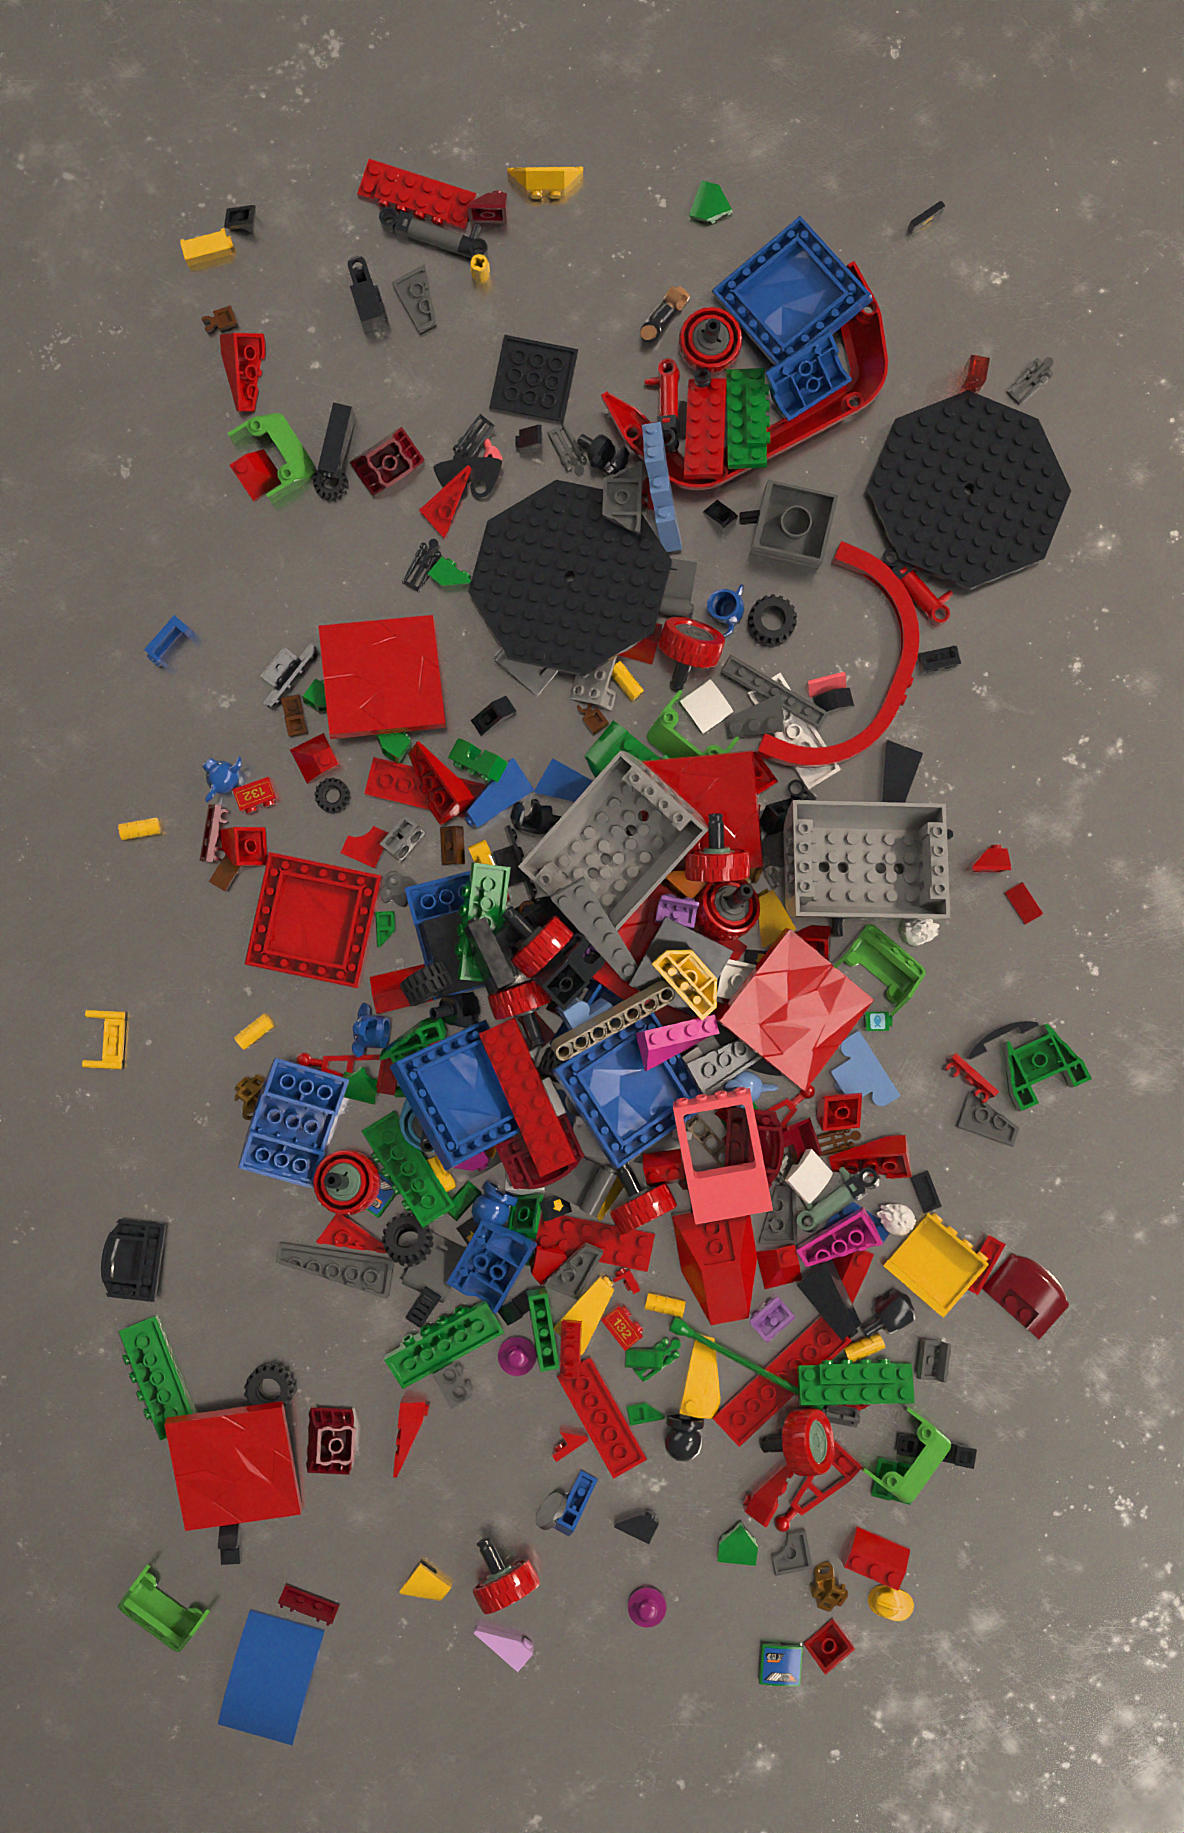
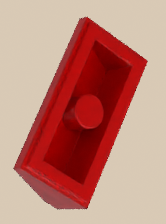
(1023, 903)

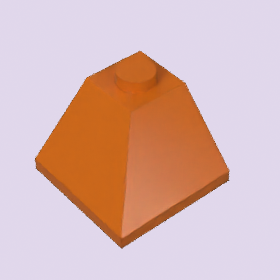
(680, 886)

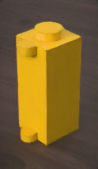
(206, 247)

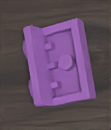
(677, 909)
(772, 1319)

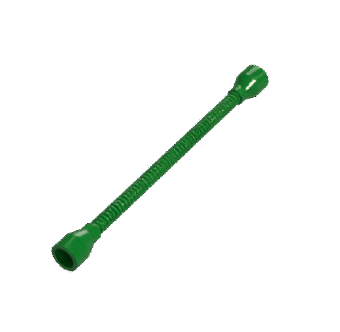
(680, 1328)

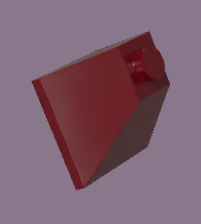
(489, 208)

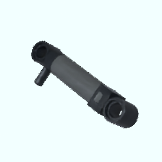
(407, 226)

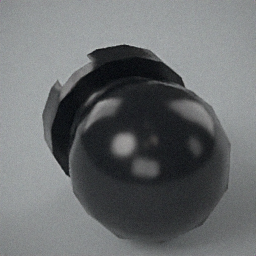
(683, 1438)

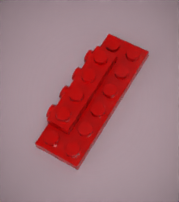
(415, 194)

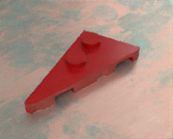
(442, 506)
(346, 1233)

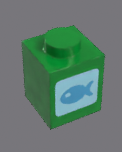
(877, 1021)

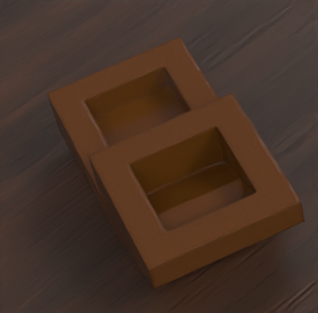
(294, 715)
(224, 874)

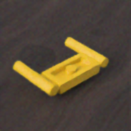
(112, 1041)

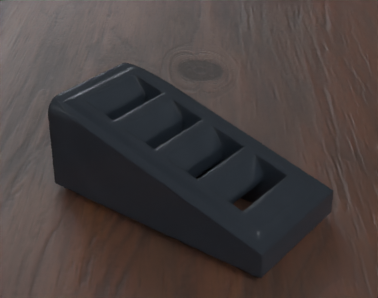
(420, 1312)

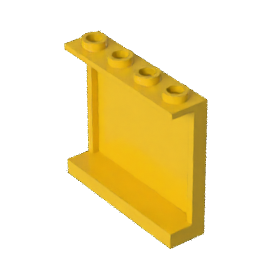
(936, 1264)

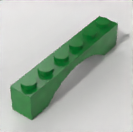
(392, 744)

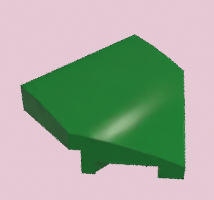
(709, 203)
(361, 1086)
(738, 1547)

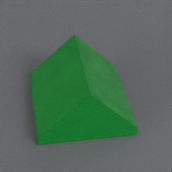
(525, 1215)

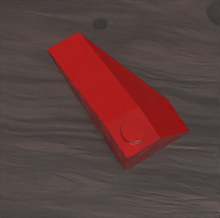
(242, 362)
(444, 789)
(886, 1156)
(853, 1270)
(409, 1421)
(764, 1498)

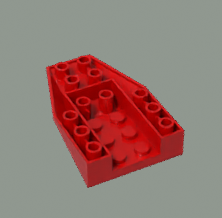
(718, 1264)

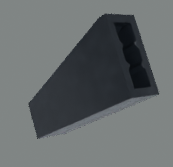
(336, 440)
(898, 771)
(488, 955)
(831, 1299)

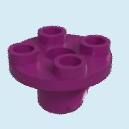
(517, 1356)
(647, 1607)

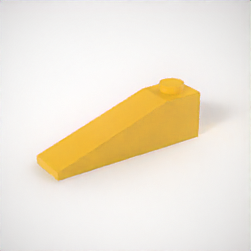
(701, 1385)

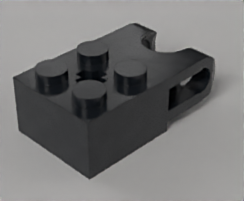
(366, 297)
(568, 971)

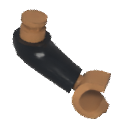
(661, 316)

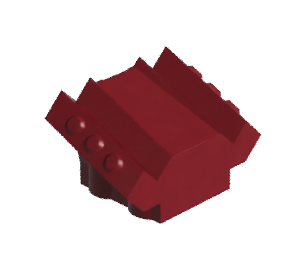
(387, 461)
(330, 1441)

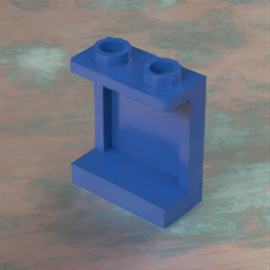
(165, 638)

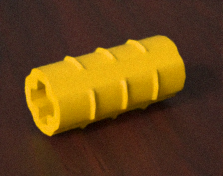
(480, 268)
(626, 681)
(139, 828)
(254, 1031)
(665, 1305)
(864, 1347)

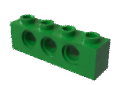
(542, 1329)

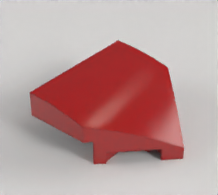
(546, 1262)

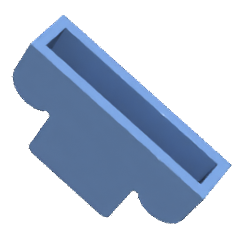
(579, 1012)
(862, 1072)

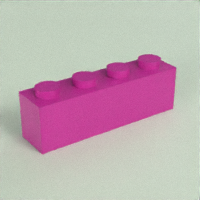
(667, 1041)
(844, 1237)

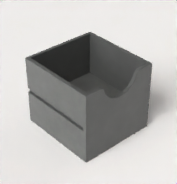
(794, 524)

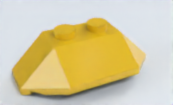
(545, 181)
(689, 979)

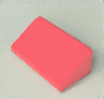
(826, 683)

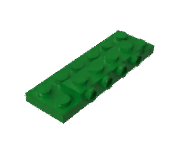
(747, 418)
(486, 898)
(408, 1171)
(443, 1343)
(153, 1373)
(855, 1383)

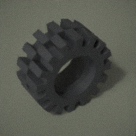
(330, 493)
(340, 803)

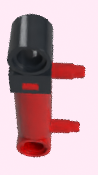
(668, 402)
(918, 590)

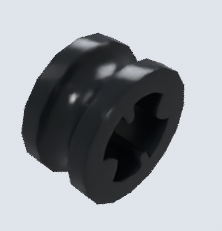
(702, 382)

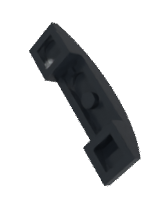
(979, 1048)
(957, 1455)

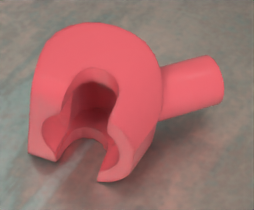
(491, 451)

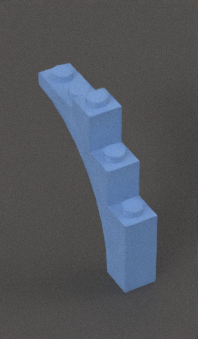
(660, 487)

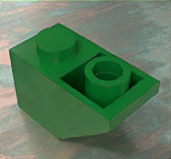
(448, 576)

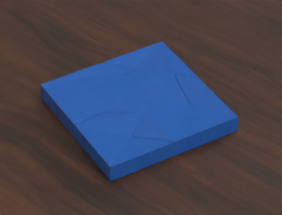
(791, 292)
(457, 1096)
(621, 1100)

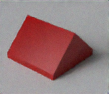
(829, 1646)

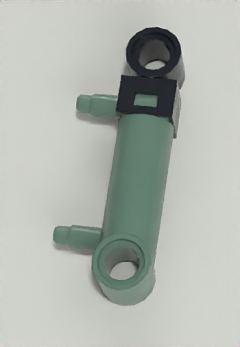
(852, 1190)

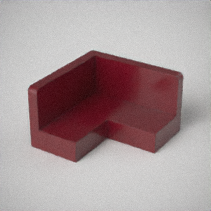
(799, 1137)

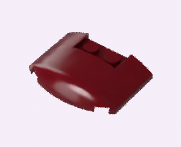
(739, 1142)
(521, 1166)
(1027, 1293)

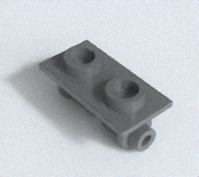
(842, 1415)

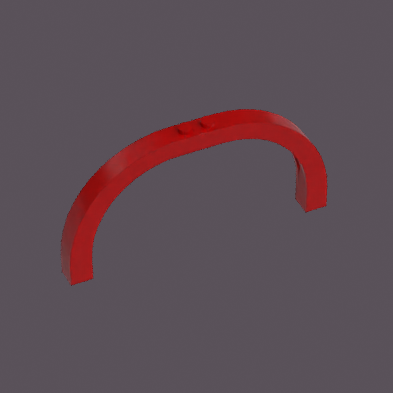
(903, 607)

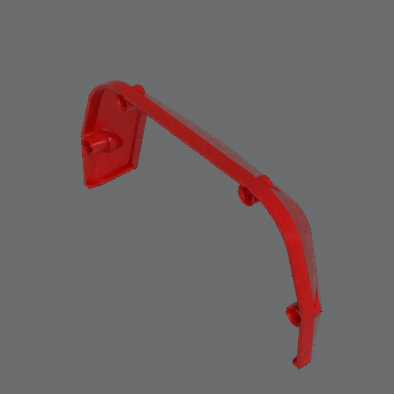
(868, 367)

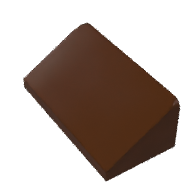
(452, 845)

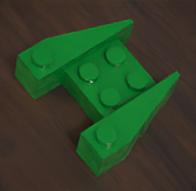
(414, 1040)
(1039, 1061)

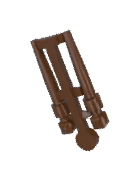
(855, 1135)

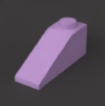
(508, 1646)

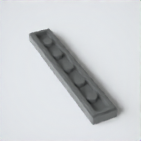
(768, 688)

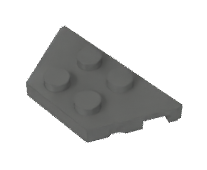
(624, 497)

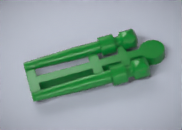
(675, 1344)

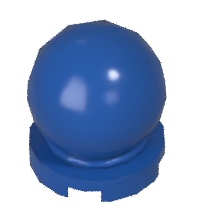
(492, 1205)

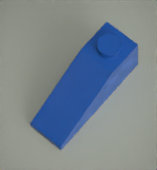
(575, 1503)

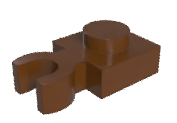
(223, 318)
(593, 718)

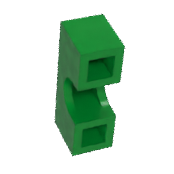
(488, 765)

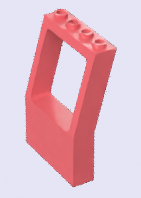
(730, 1189)

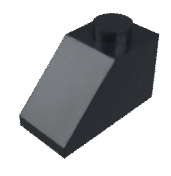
(529, 439)
(493, 715)
(774, 816)
(638, 1525)

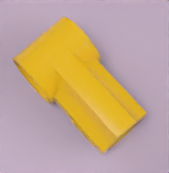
(481, 853)
(444, 1176)

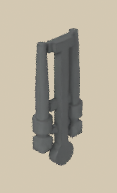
(1048, 362)
(579, 470)

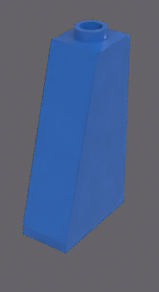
(562, 783)
(498, 796)

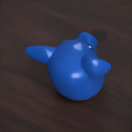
(727, 607)
(221, 776)
(369, 1031)

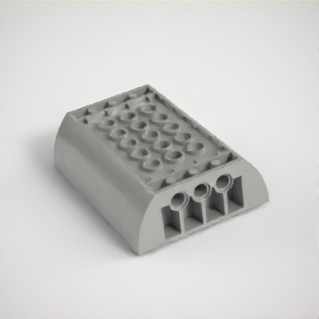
(599, 825)
(861, 838)

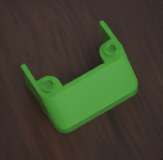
(299, 465)
(670, 742)
(886, 962)
(910, 1485)
(159, 1613)

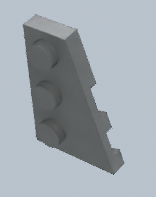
(416, 297)
(757, 719)
(986, 1122)
(781, 1223)
(575, 1272)

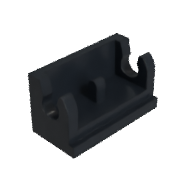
(939, 659)

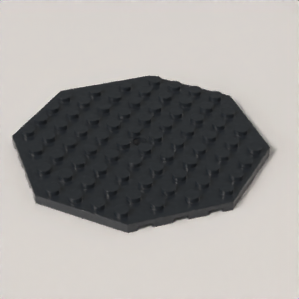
(961, 534)
(559, 621)

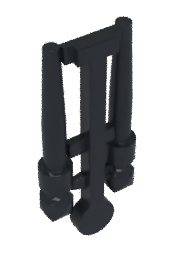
(462, 440)
(433, 544)

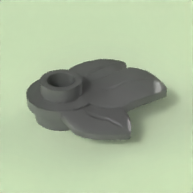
(396, 891)

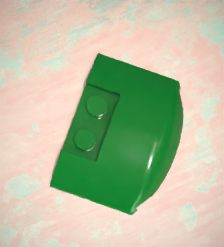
(609, 744)

